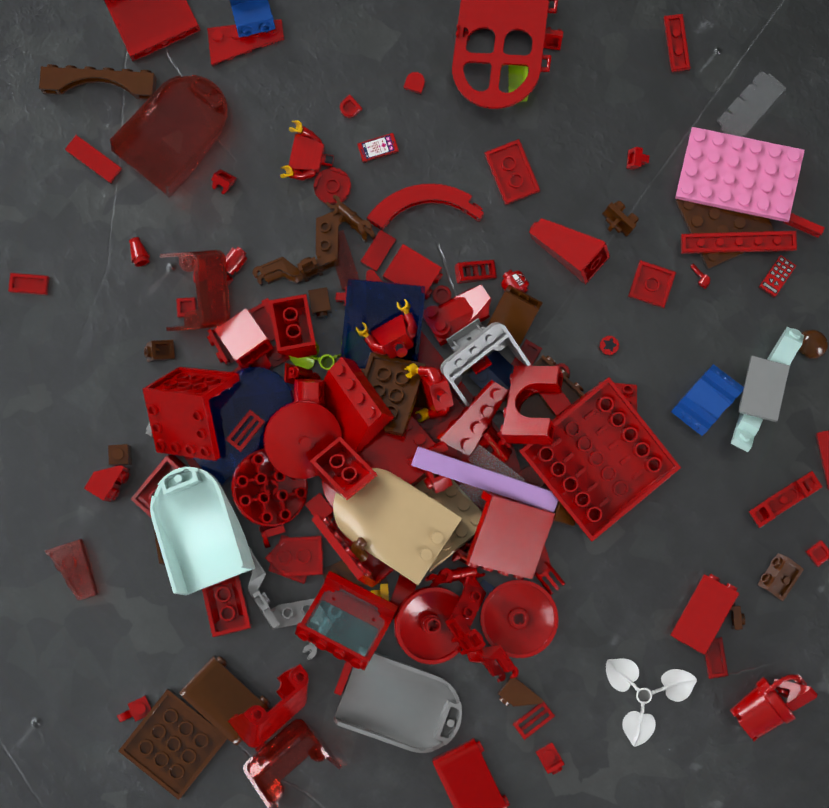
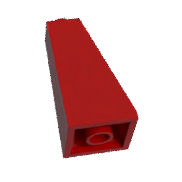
(574, 250)

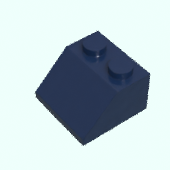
(498, 372)

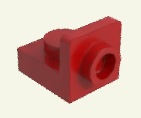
(550, 758)

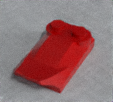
(457, 313)
(226, 607)

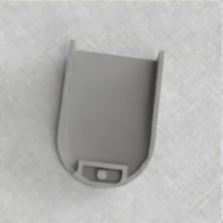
(400, 705)

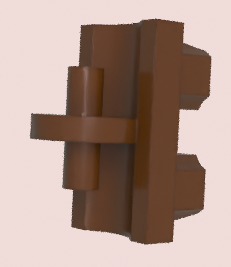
(618, 219)

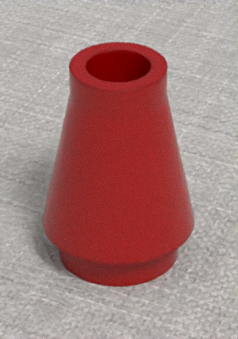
(138, 252)

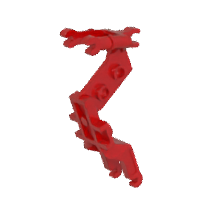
(463, 617)

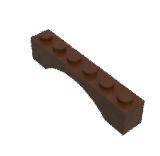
(59, 80)

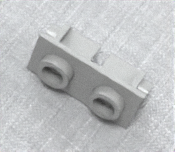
(464, 335)

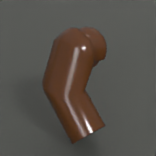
(358, 549)

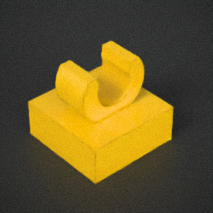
(383, 592)

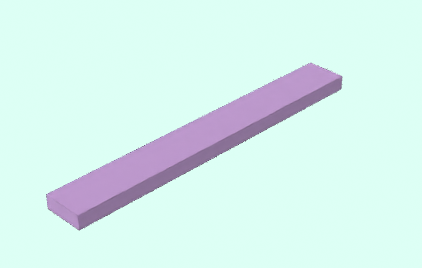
(484, 479)

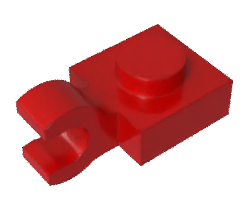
(138, 710)

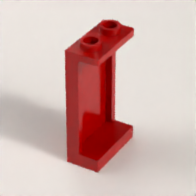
(262, 317)
(705, 613)

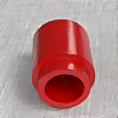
(235, 260)

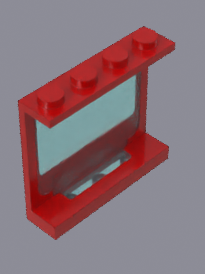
(346, 621)

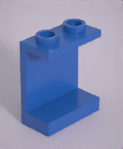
(252, 16)

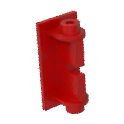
(293, 371)

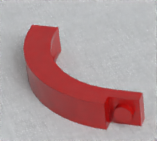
(422, 194)

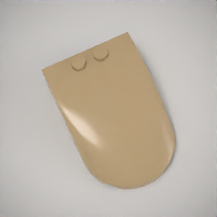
(397, 522)

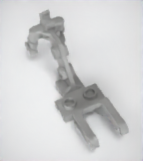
(281, 615)

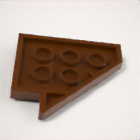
(394, 388)

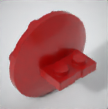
(265, 493)

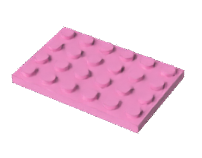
(740, 174)

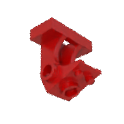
(436, 483)

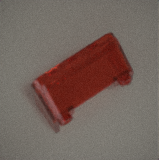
(210, 289)
(281, 756)

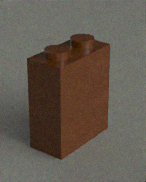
(516, 312)

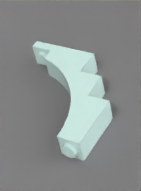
(784, 353)

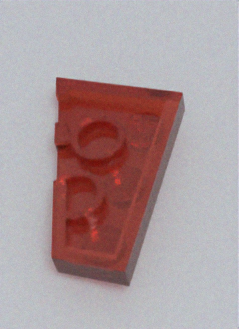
(75, 568)

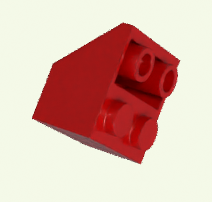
(106, 482)

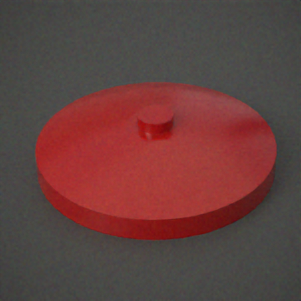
(297, 435)
(519, 618)
(422, 625)

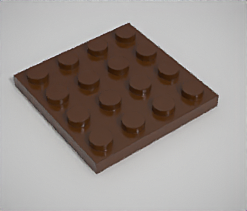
(711, 219)
(173, 744)

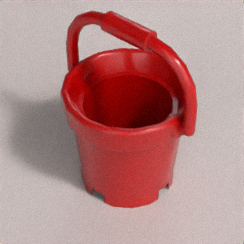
(764, 708)

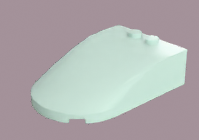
(197, 531)

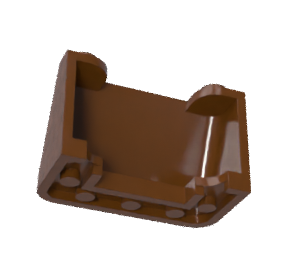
(220, 696)

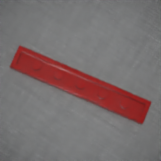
(738, 242)

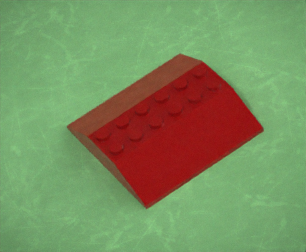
(601, 459)

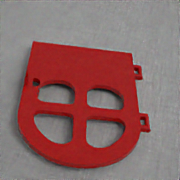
(501, 19)

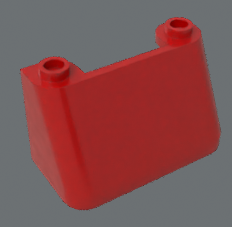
(257, 725)
(468, 777)

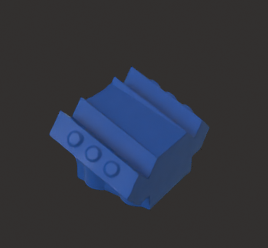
(707, 400)

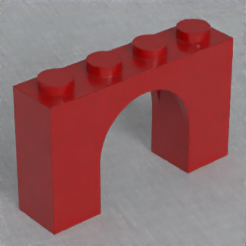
(524, 383)

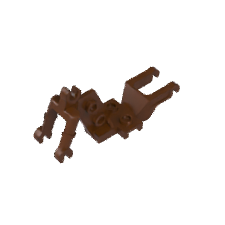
(326, 247)

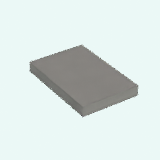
(764, 389)

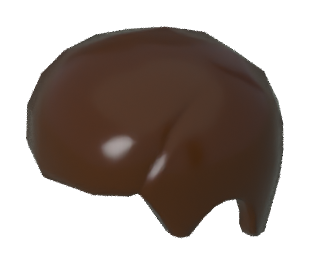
(813, 344)

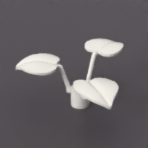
(638, 725)

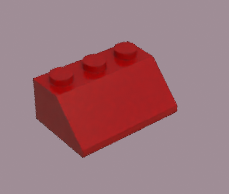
(293, 326)

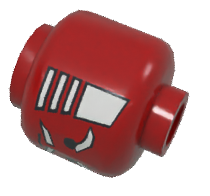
(516, 280)

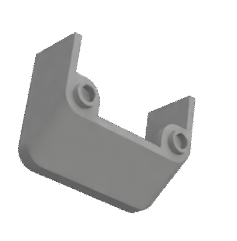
(492, 337)

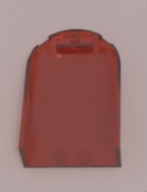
(172, 131)

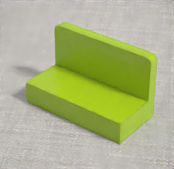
(516, 76)

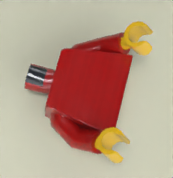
(306, 154)
(394, 336)
(435, 389)

